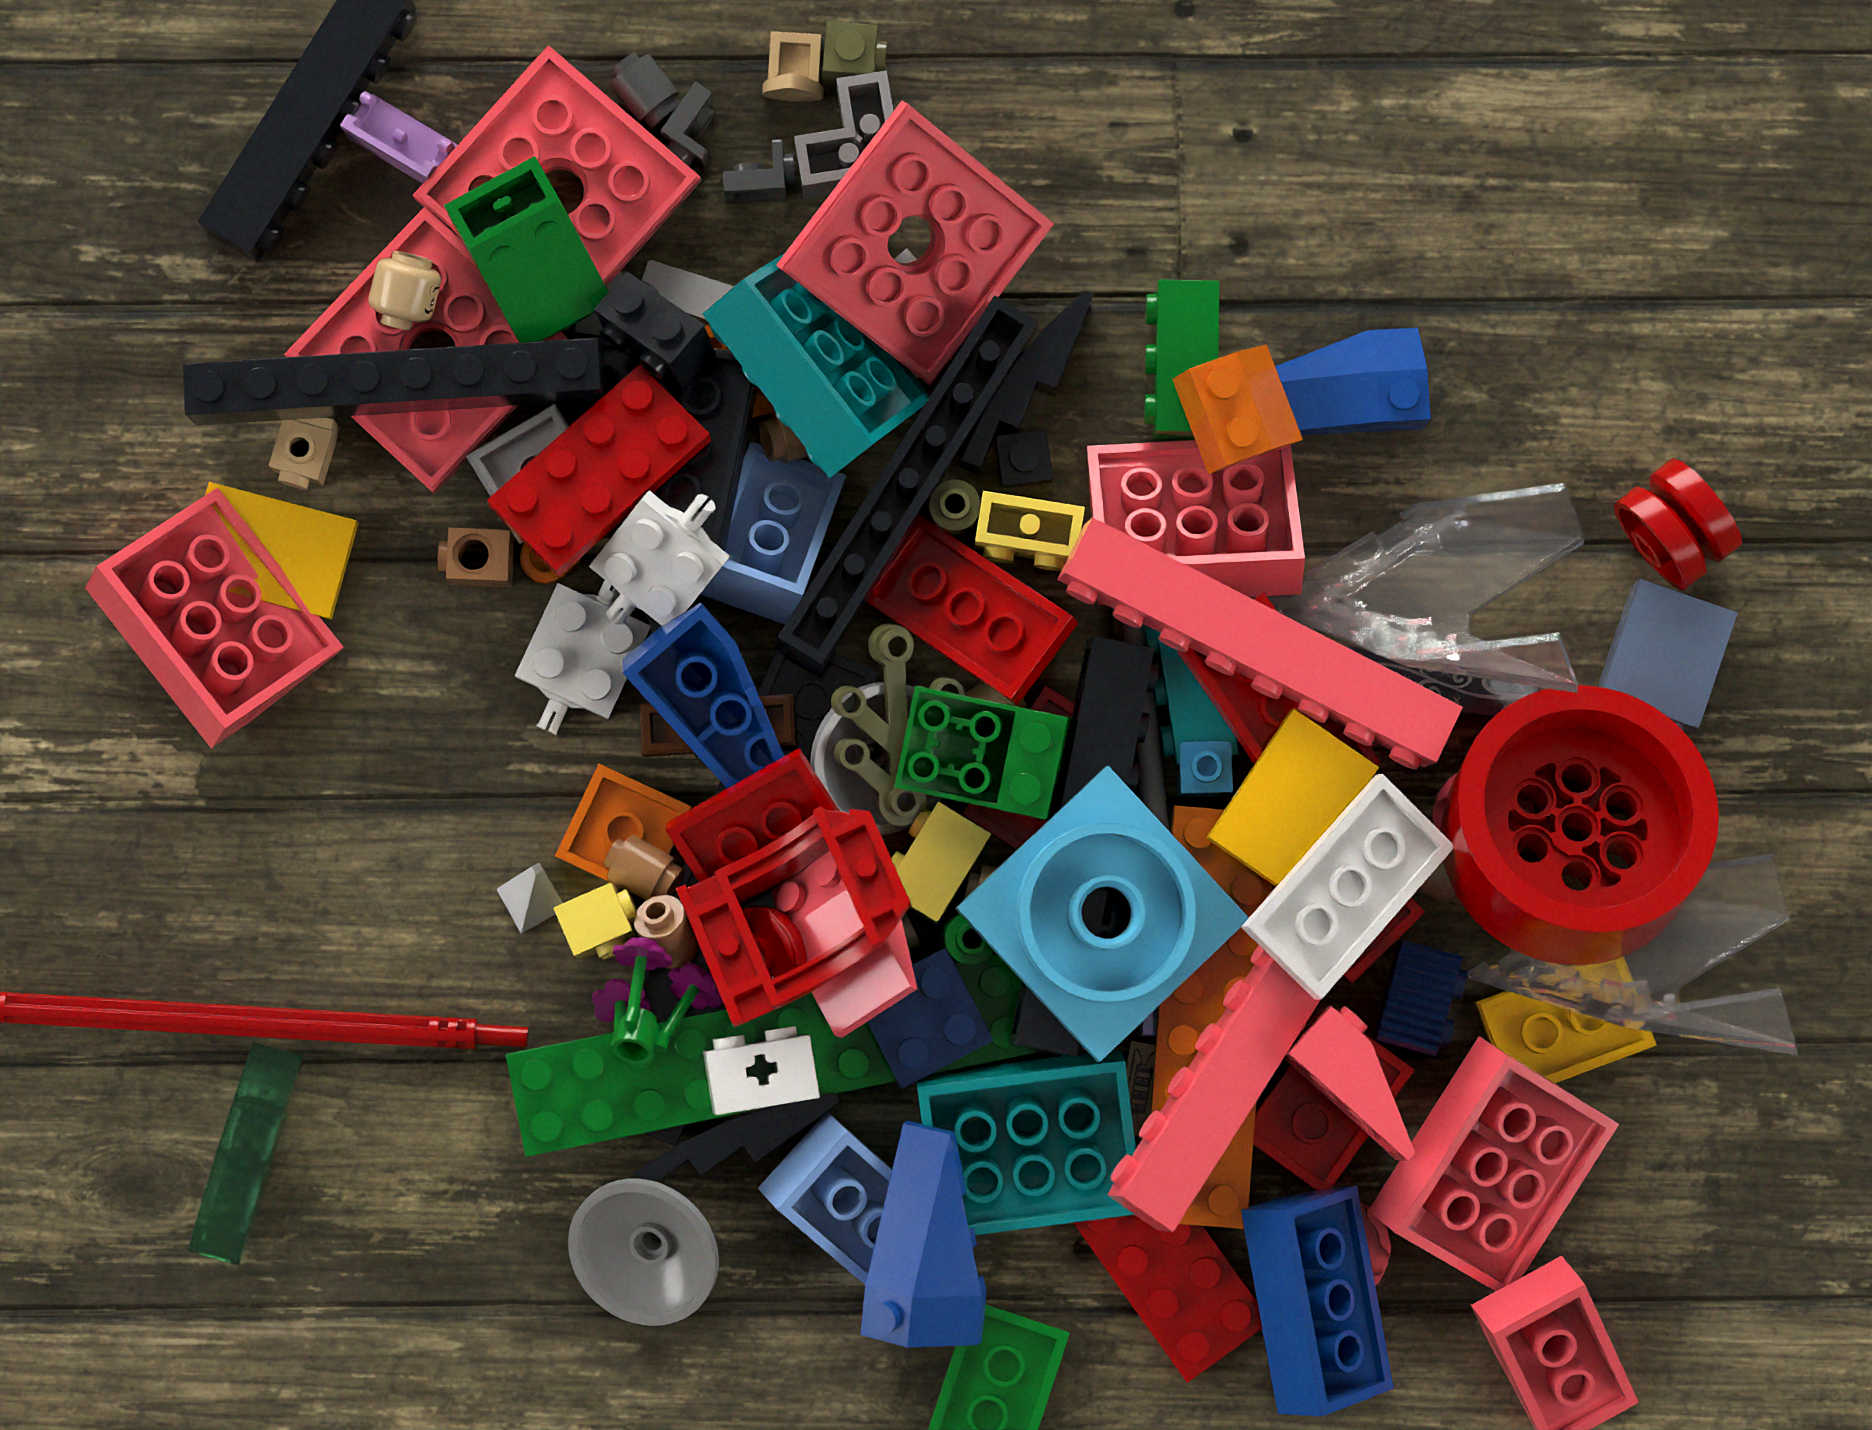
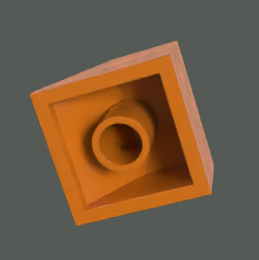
(1237, 408)

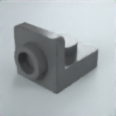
(689, 117)
(755, 184)

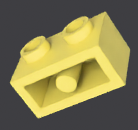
(1027, 529)
(938, 859)
(598, 921)

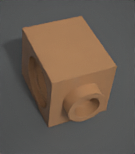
(496, 571)

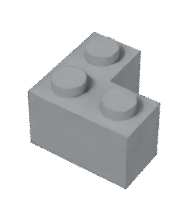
(829, 154)

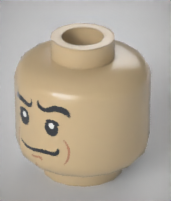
(404, 290)

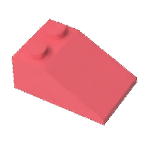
(825, 917)
(1347, 1071)
(1555, 1349)

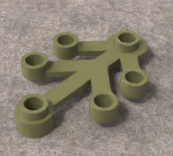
(887, 734)

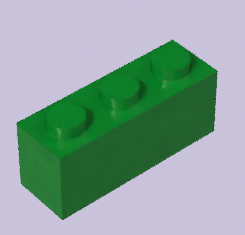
(1185, 337)

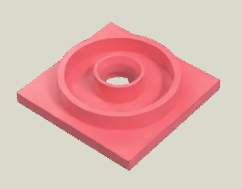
(574, 127)
(975, 247)
(424, 442)

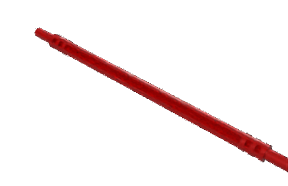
(256, 1021)

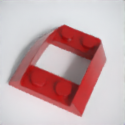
(727, 937)

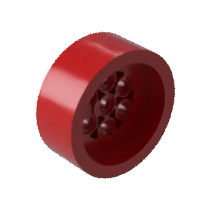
(1621, 758)

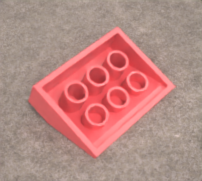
(1226, 524)
(208, 647)
(1493, 1167)

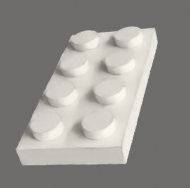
(1348, 887)

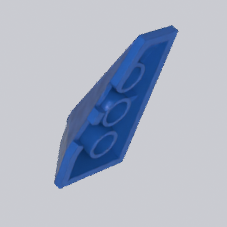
(1360, 384)
(705, 694)
(923, 1261)

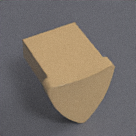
(794, 67)

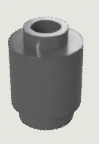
(645, 90)

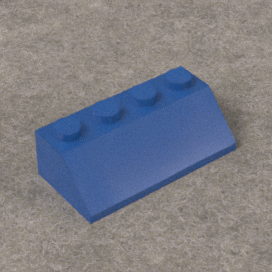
(1317, 1301)

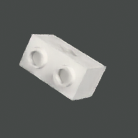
(790, 1082)

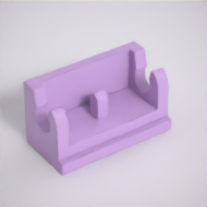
(396, 137)

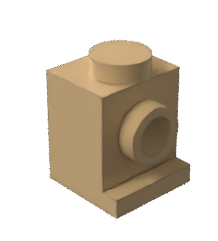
(313, 467)

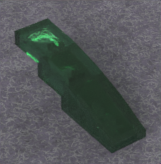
(245, 1154)

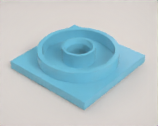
(1036, 925)

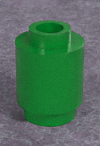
(951, 938)

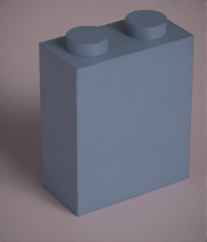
(1668, 651)

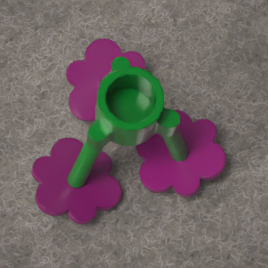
(635, 1027)

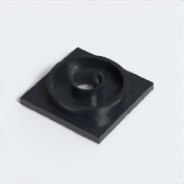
(723, 404)

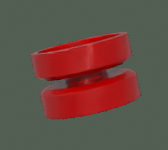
(1678, 524)

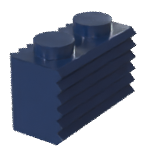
(1419, 999)

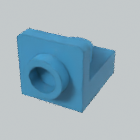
(1205, 769)

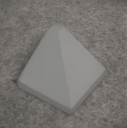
(530, 897)

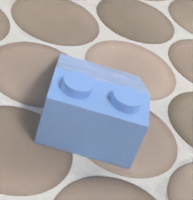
(774, 534)
(833, 1192)

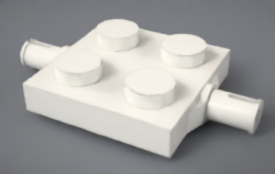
(659, 559)
(579, 653)

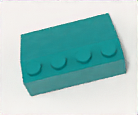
(814, 367)
(1035, 1137)

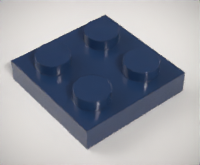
(931, 1023)

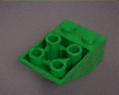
(528, 252)
(983, 752)

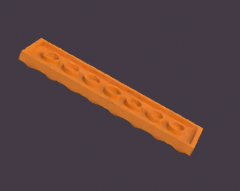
(1200, 1003)

